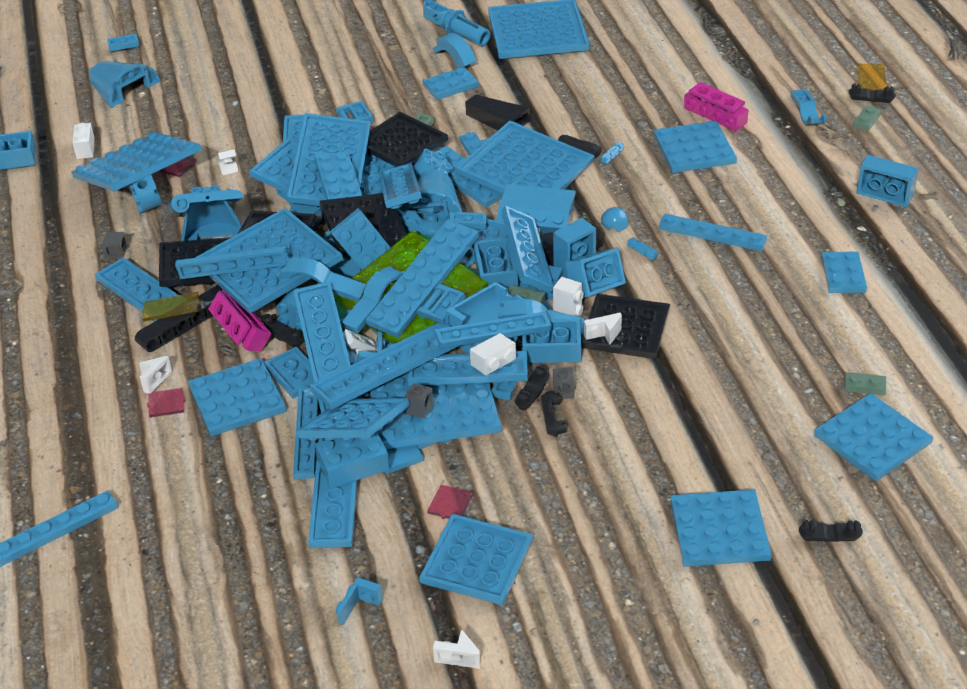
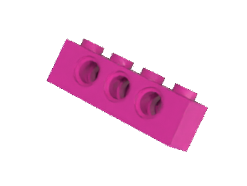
(733, 120)
(239, 323)

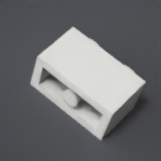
(83, 140)
(568, 297)
(493, 354)

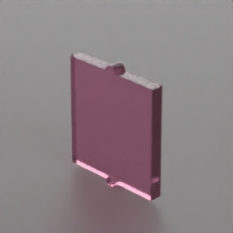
(179, 168)
(166, 402)
(449, 502)

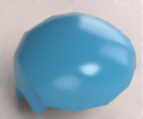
(615, 218)

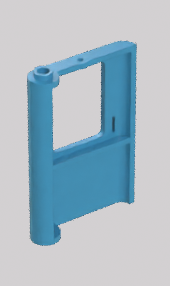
(181, 202)

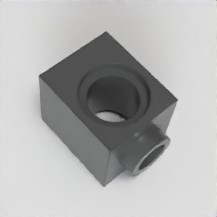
(114, 245)
(563, 382)
(420, 401)

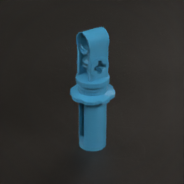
(455, 22)

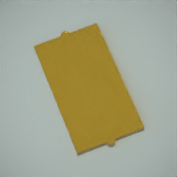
(872, 76)
(170, 306)

